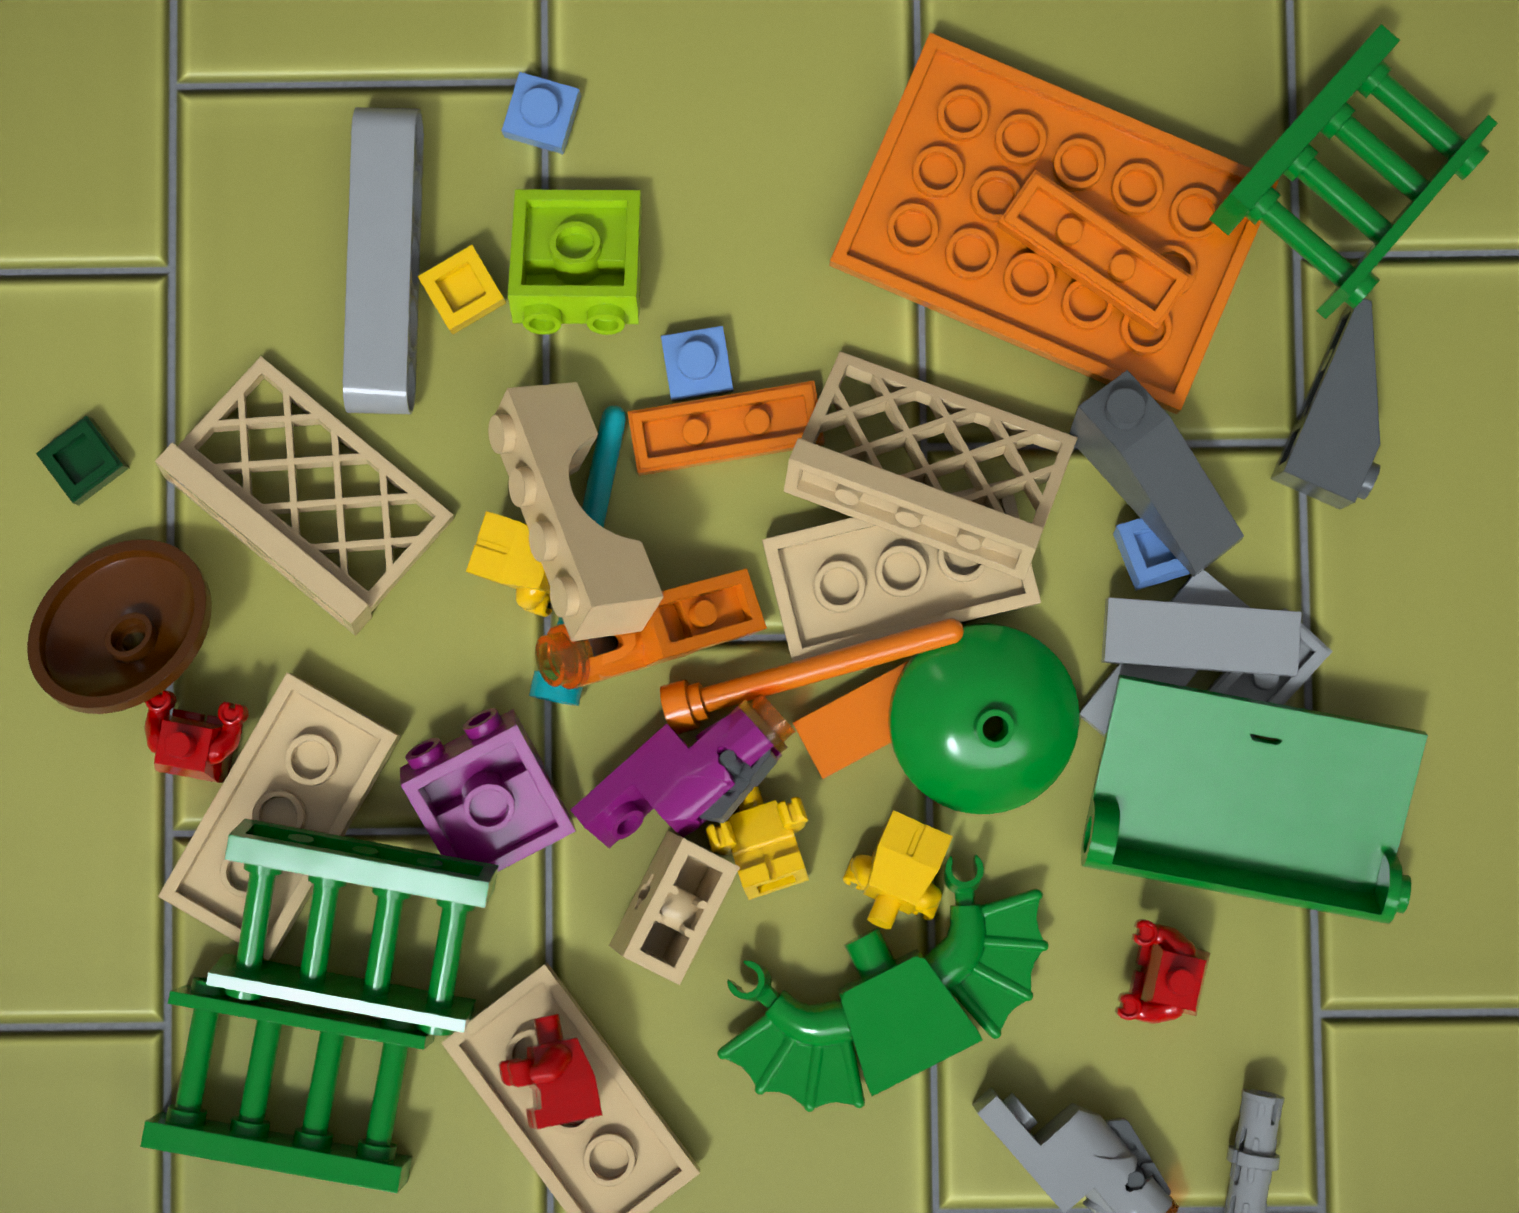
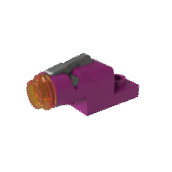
(685, 781)

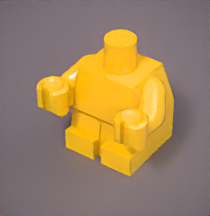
(506, 558)
(763, 843)
(901, 870)

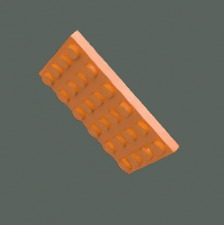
(957, 161)

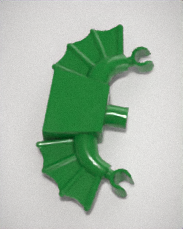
(897, 1007)

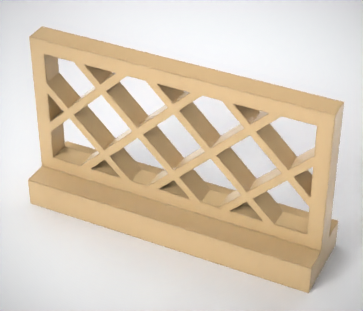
(903, 501)
(268, 534)

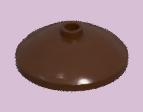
(119, 626)

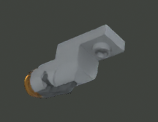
(1080, 1157)

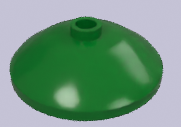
(951, 693)

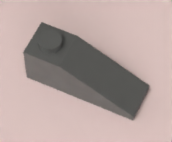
(1338, 423)
(1155, 472)

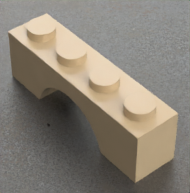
(595, 576)

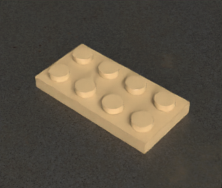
(866, 582)
(299, 769)
(590, 1165)

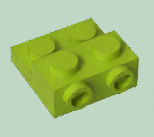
(575, 259)

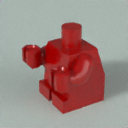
(190, 745)
(1169, 975)
(557, 1074)

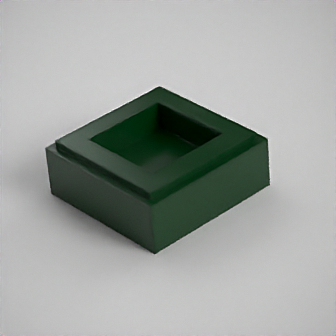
(82, 460)

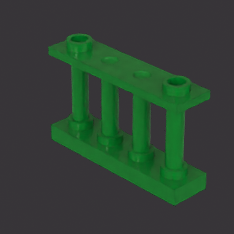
(1296, 159)
(394, 876)
(248, 1137)

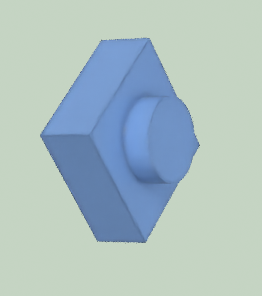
(541, 113)
(697, 363)
(1145, 555)

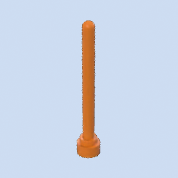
(690, 703)

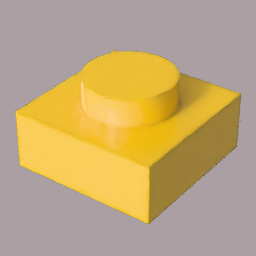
(462, 289)

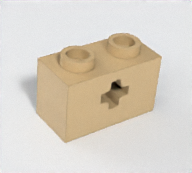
(673, 907)

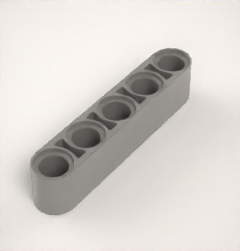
(383, 260)

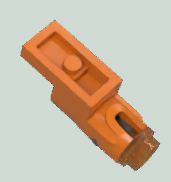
(682, 624)

